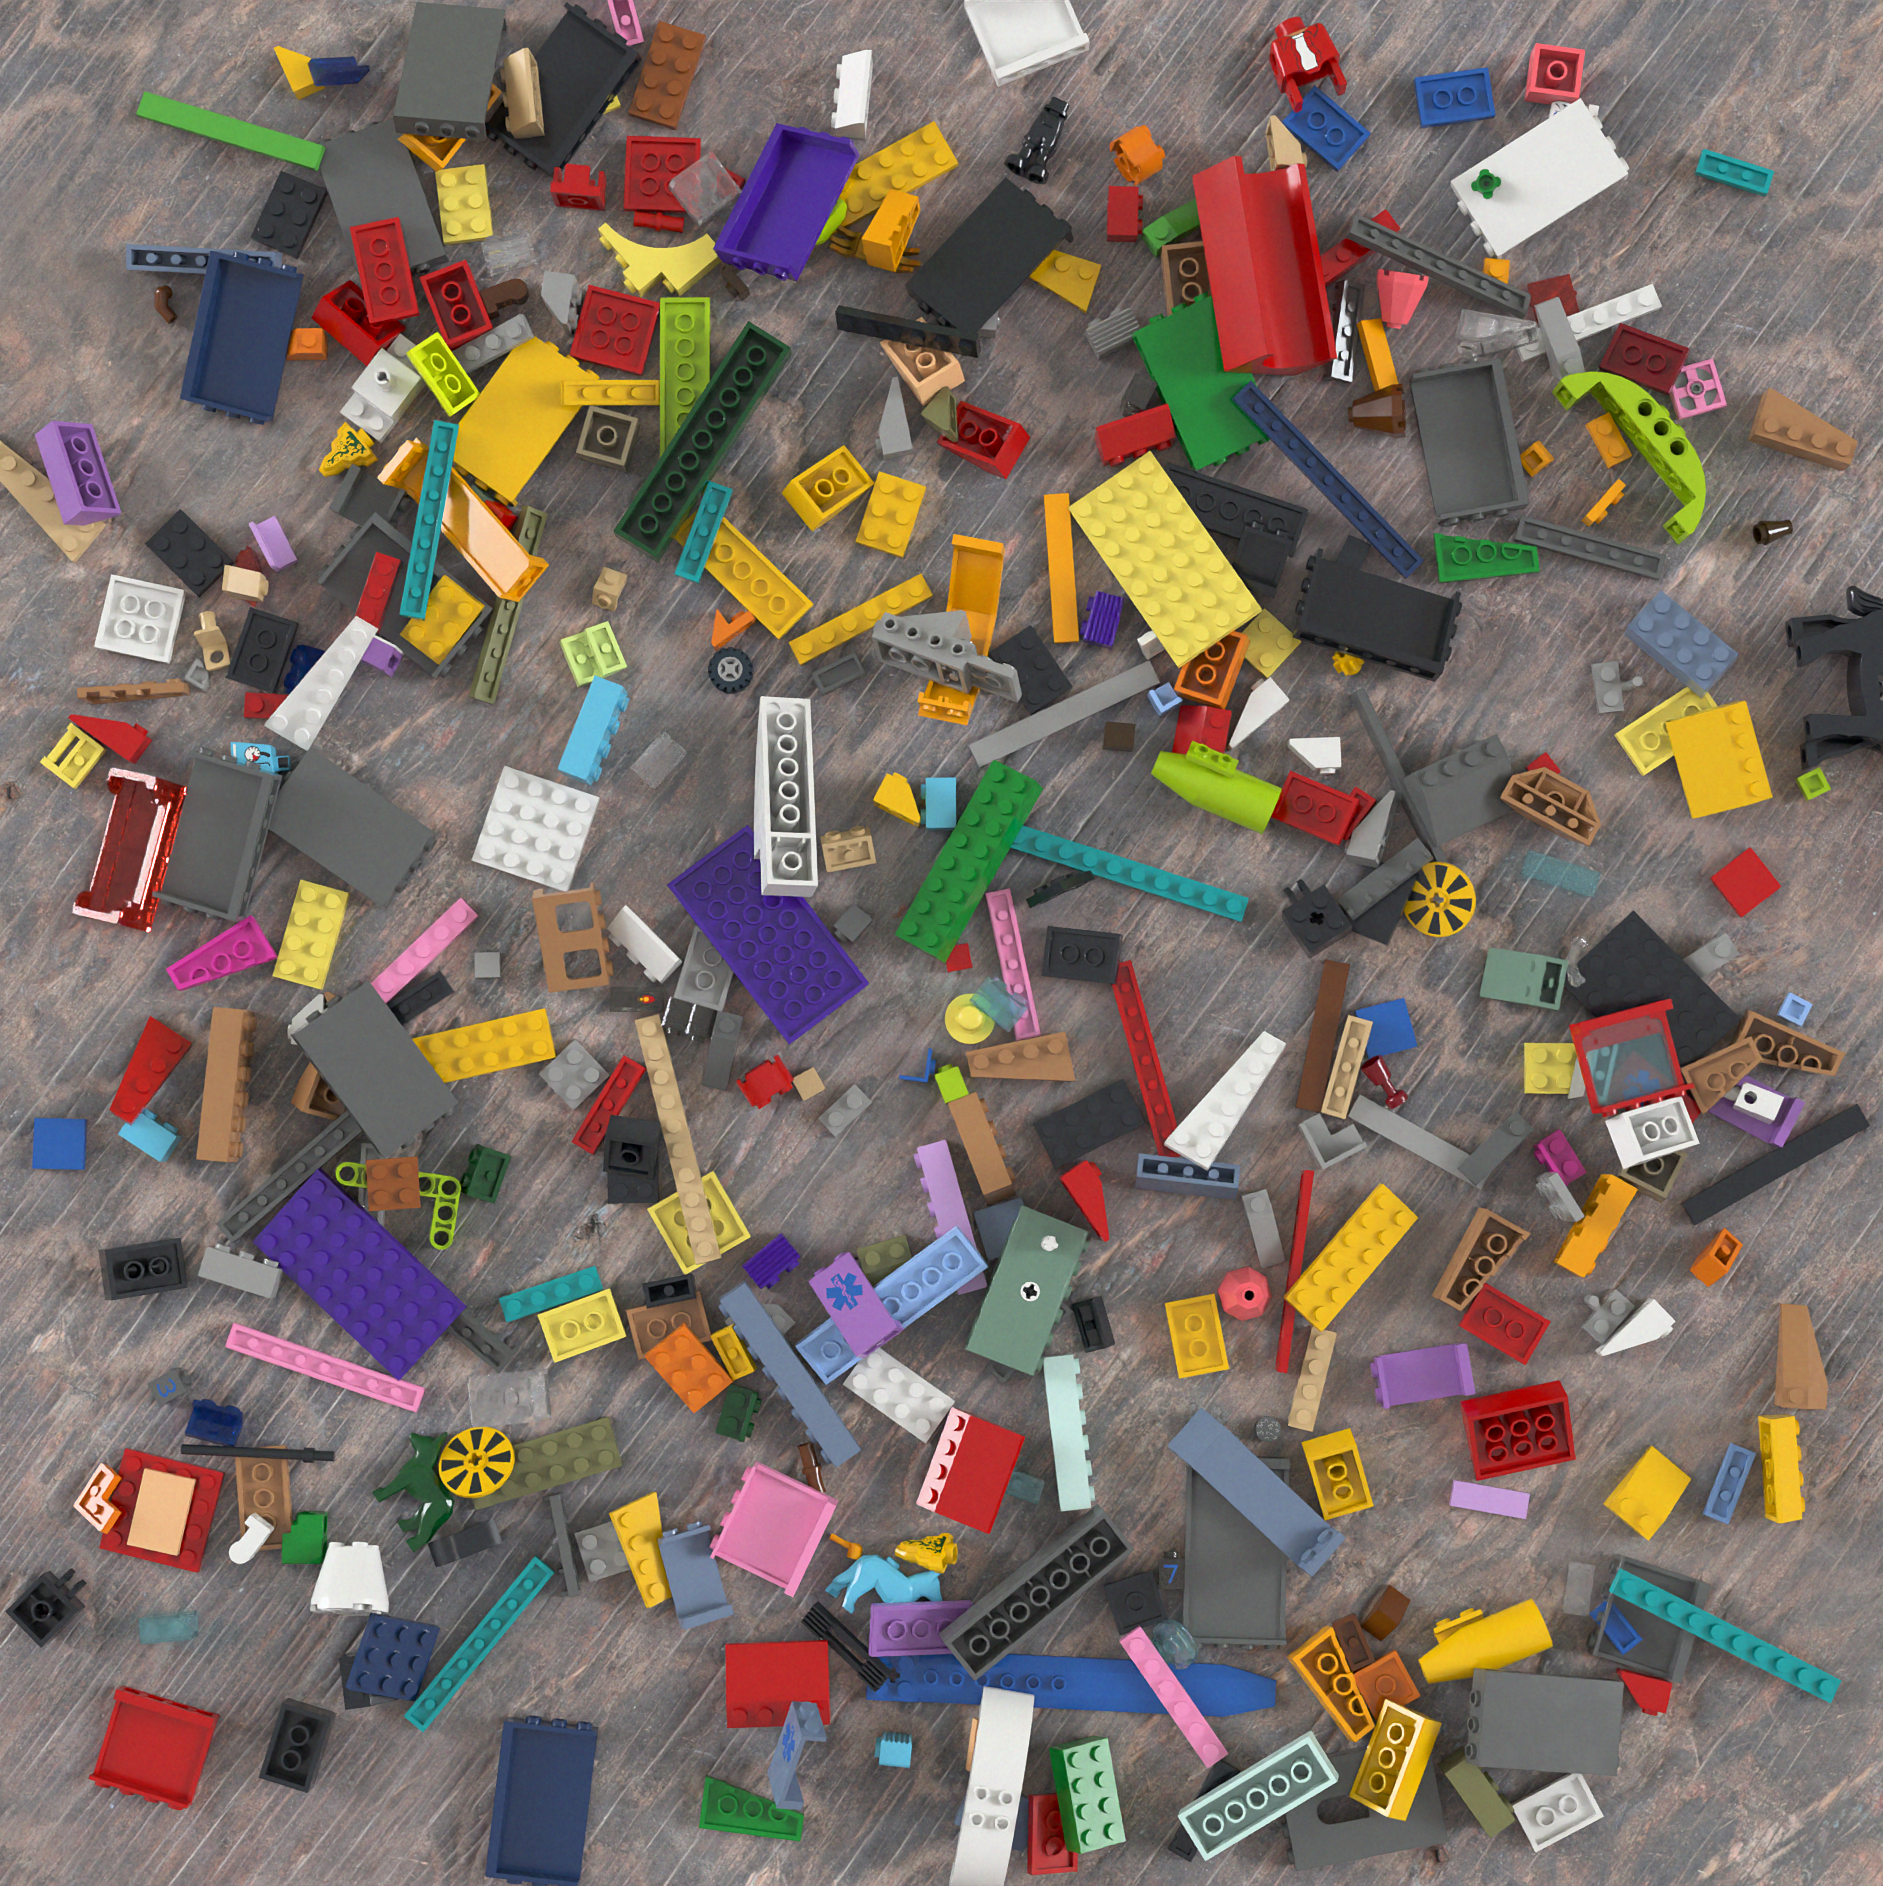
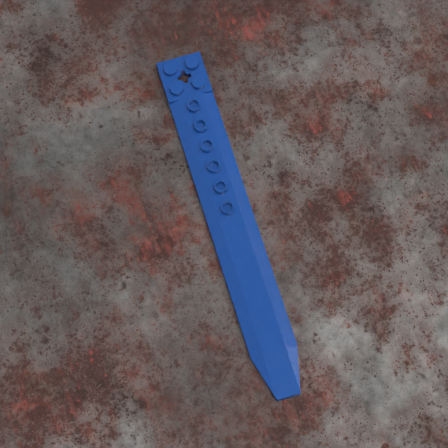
(1074, 1684)

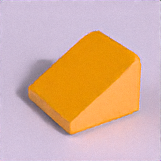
(1535, 458)

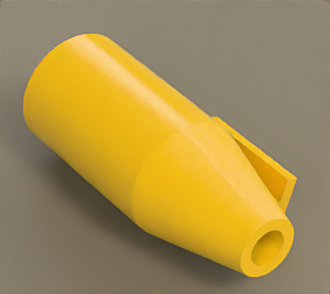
(1484, 1642)

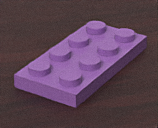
(912, 1627)

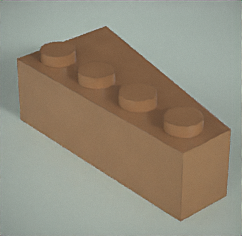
(1800, 433)
(1786, 1046)
(1029, 1059)

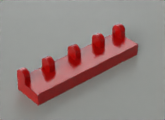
(609, 1103)

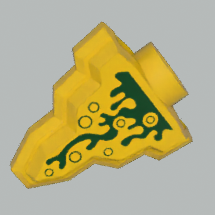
(348, 449)
(930, 1552)

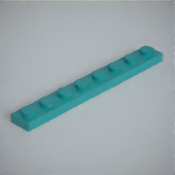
(429, 520)
(479, 1643)

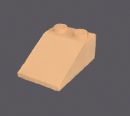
(924, 368)

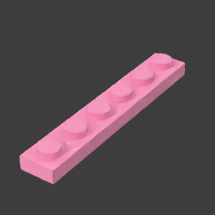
(424, 950)
(1173, 1696)

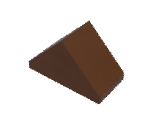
(1386, 1613)

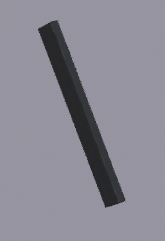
(1775, 1164)

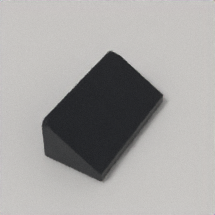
(669, 1290)
(1093, 1324)

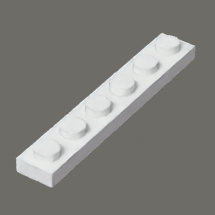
(1602, 318)

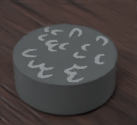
(1267, 1429)

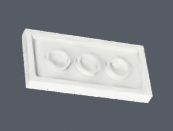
(899, 1393)

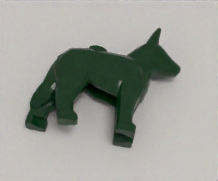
(424, 1483)

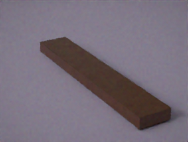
(1322, 1036)

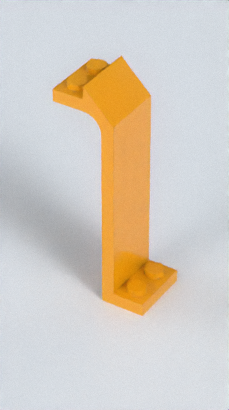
(469, 526)

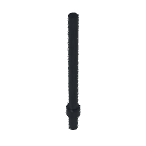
(307, 1455)

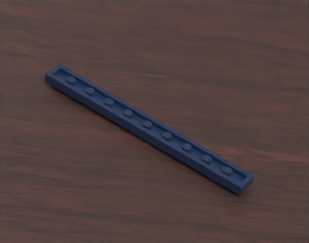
(1327, 479)

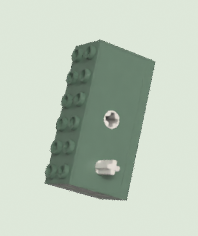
(1017, 1327)

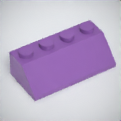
(77, 473)

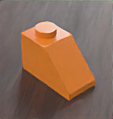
(308, 344)
(1716, 1258)

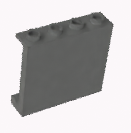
(1664, 1645)

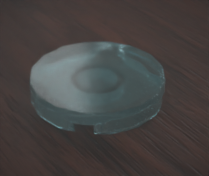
(1175, 1643)

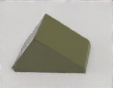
(942, 414)

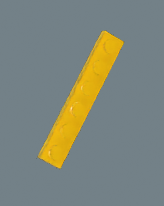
(860, 619)

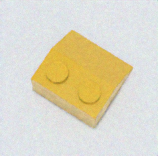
(897, 799)

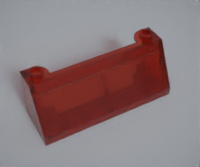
(133, 850)

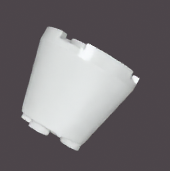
(351, 1581)

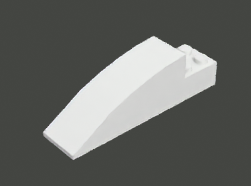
(785, 798)

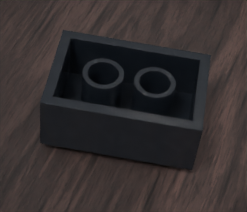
(297, 1745)

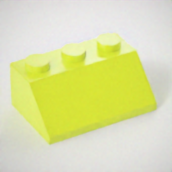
(443, 374)

